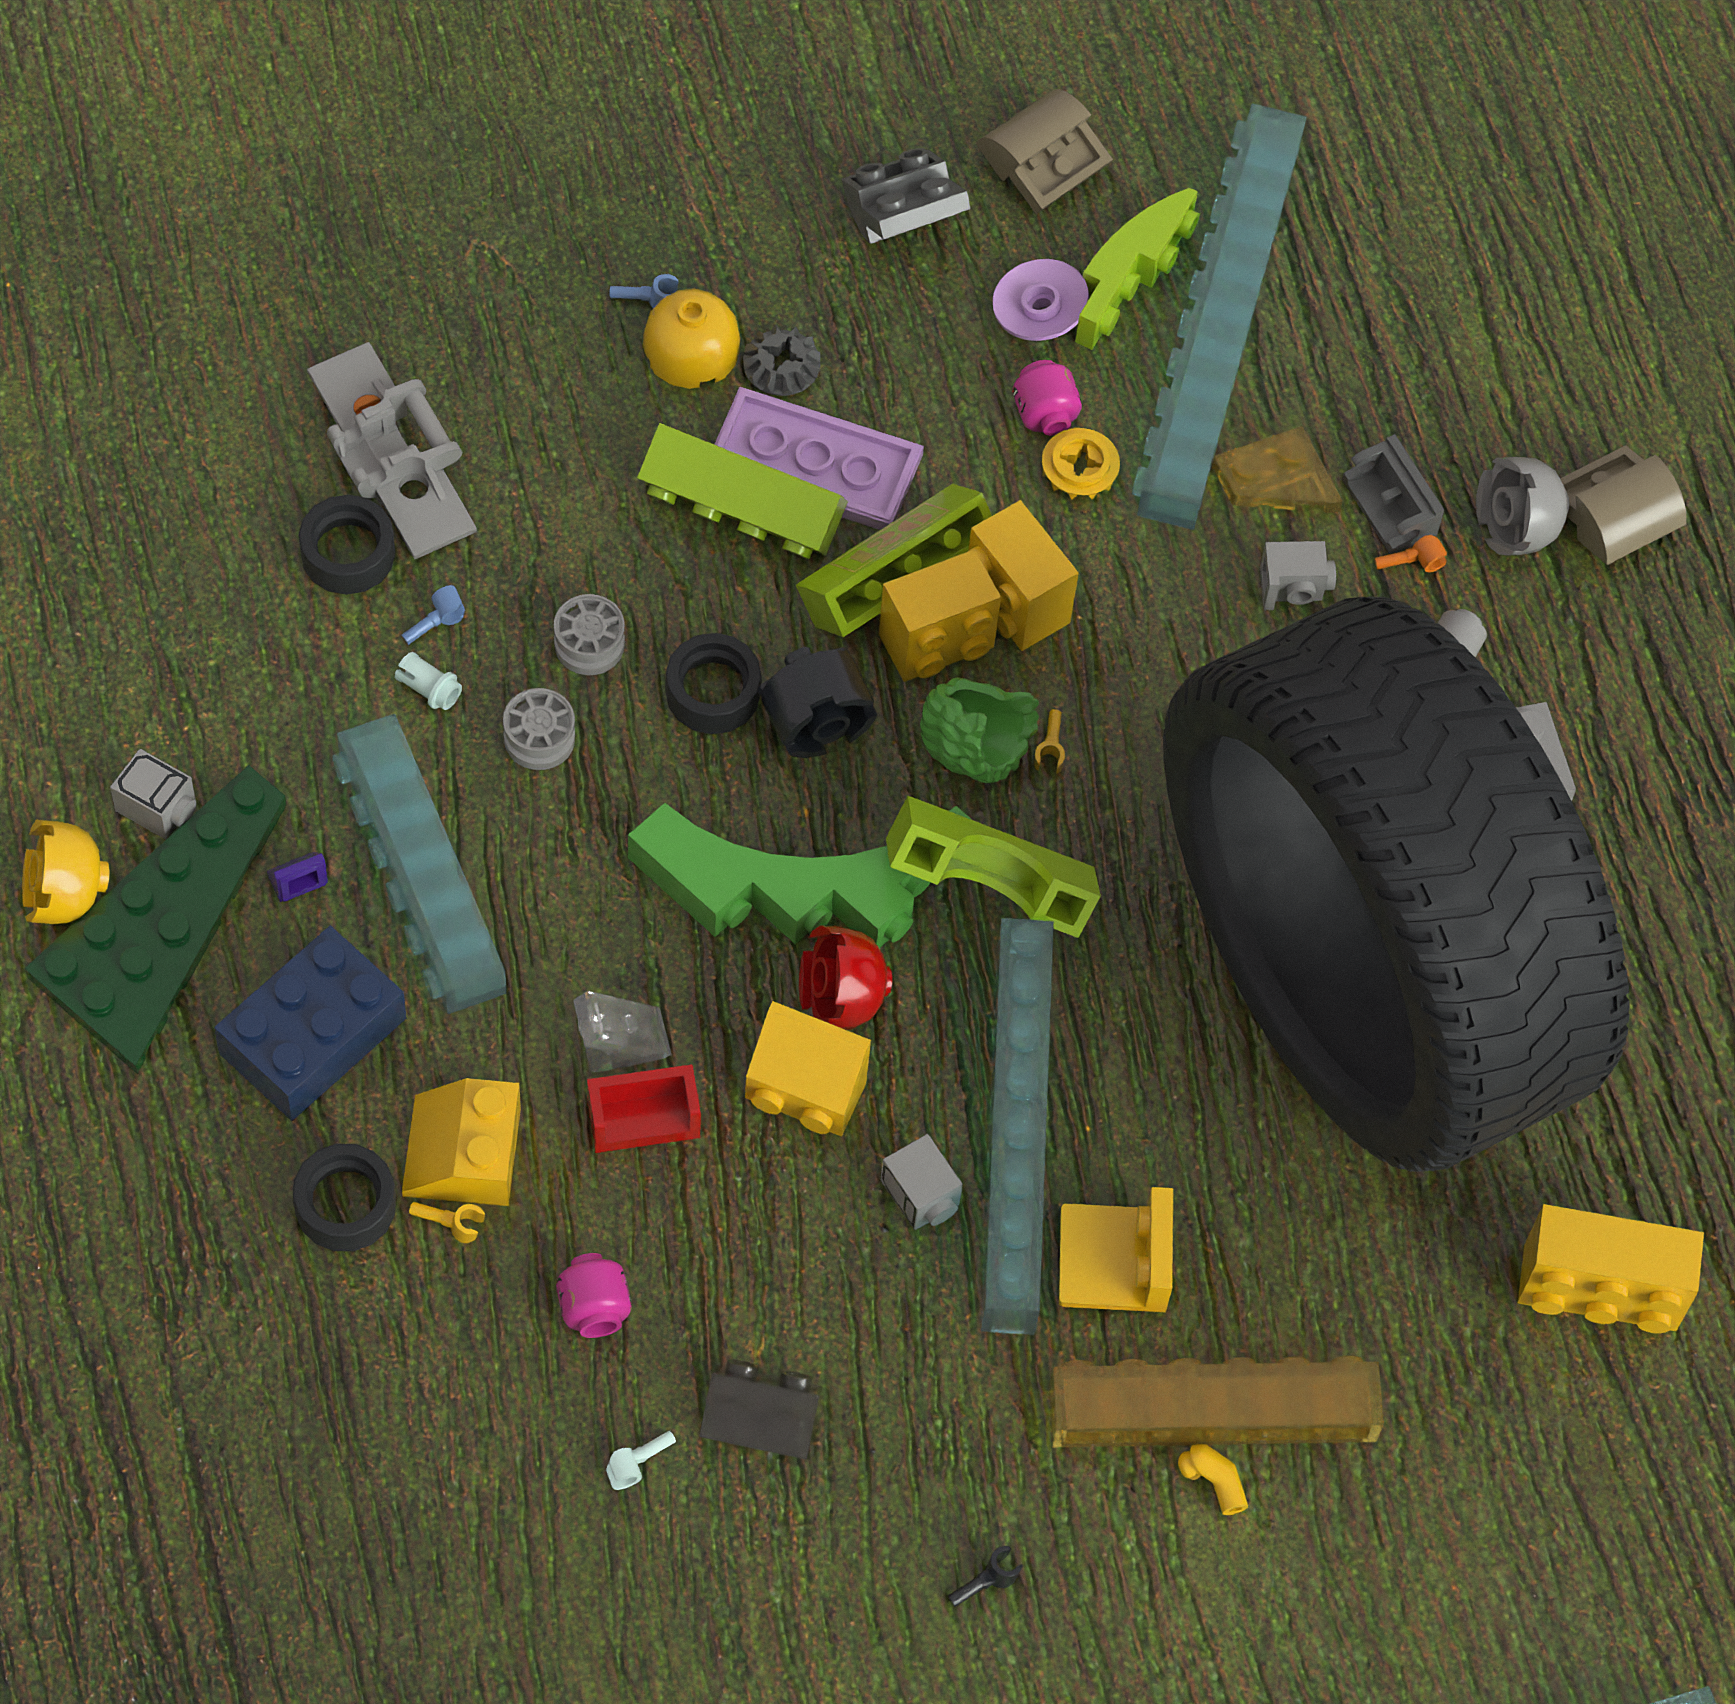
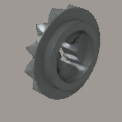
(794, 374)

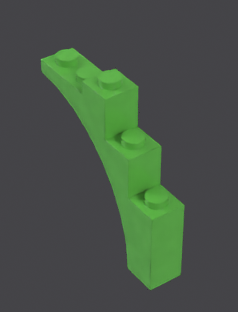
(797, 894)

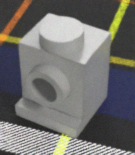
(1295, 572)

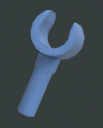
(662, 283)
(448, 612)

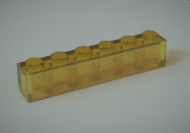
(1215, 1402)

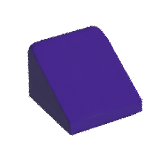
(298, 876)

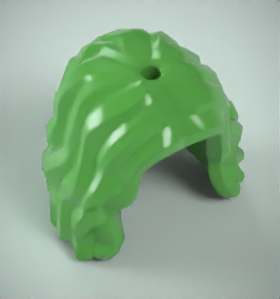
(978, 728)

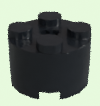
(817, 700)

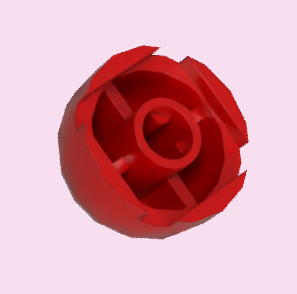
(843, 977)

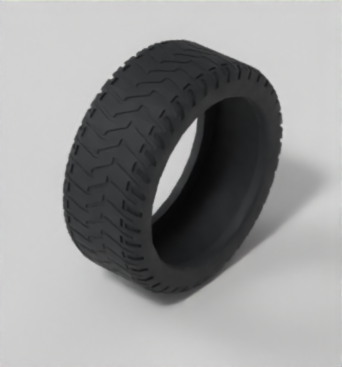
(1396, 881)

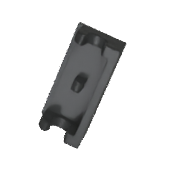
(1393, 495)

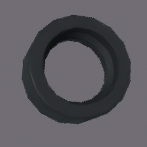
(340, 512)
(713, 649)
(344, 1159)

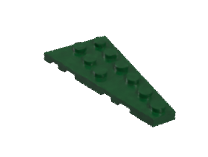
(148, 934)

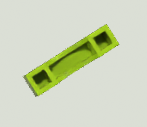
(947, 845)

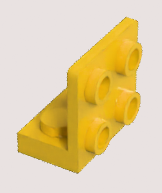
(1117, 1255)

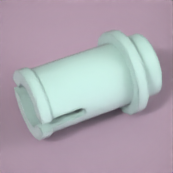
(439, 688)

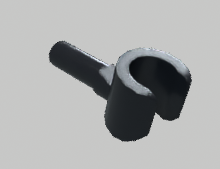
(990, 1576)

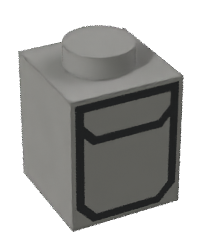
(154, 794)
(922, 1183)

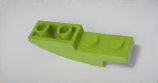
(1133, 257)

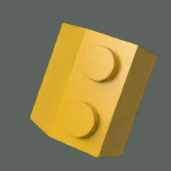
(807, 1070)
(463, 1142)

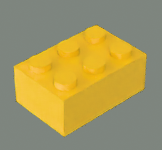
(1610, 1269)

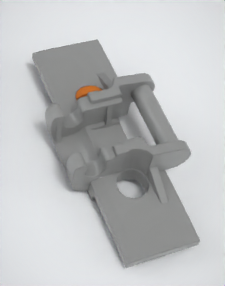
(378, 458)

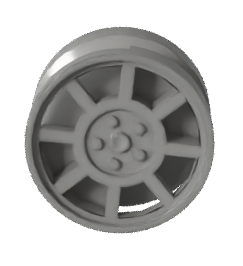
(591, 636)
(539, 731)

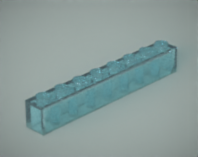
(1017, 1127)

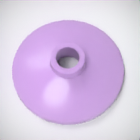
(1037, 286)

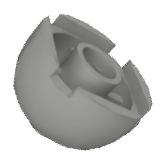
(1521, 505)

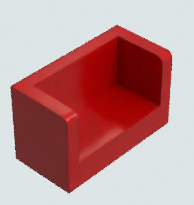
(643, 1108)

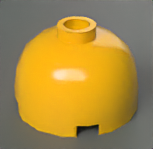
(691, 338)
(61, 873)

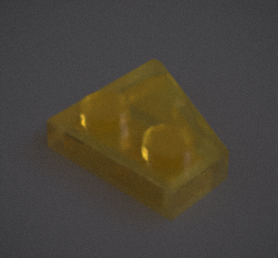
(1277, 473)

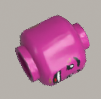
(1046, 397)
(594, 1295)

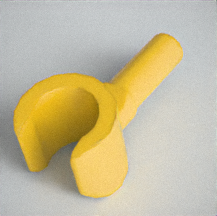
(1051, 742)
(451, 1219)

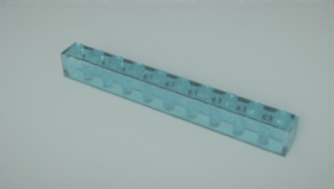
(1221, 317)

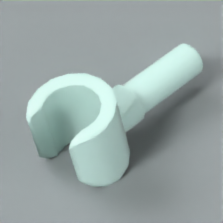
(624, 1462)

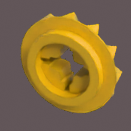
(1066, 448)

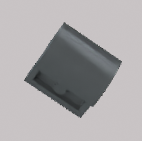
(902, 194)

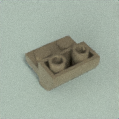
(1046, 149)
(1623, 503)

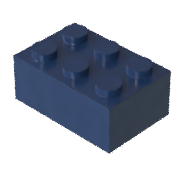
(310, 1022)

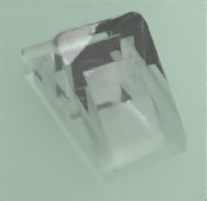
(619, 1031)

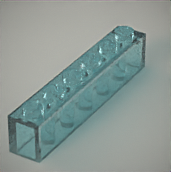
(420, 863)

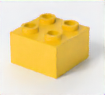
(1028, 572)
(939, 616)

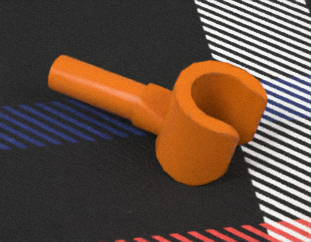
(1426, 550)

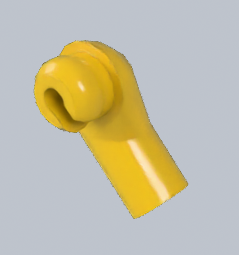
(1220, 1471)

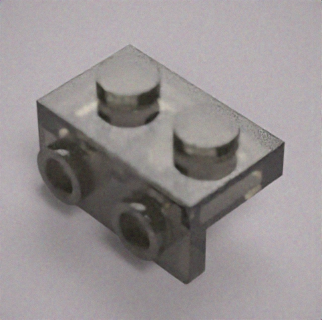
(761, 1409)

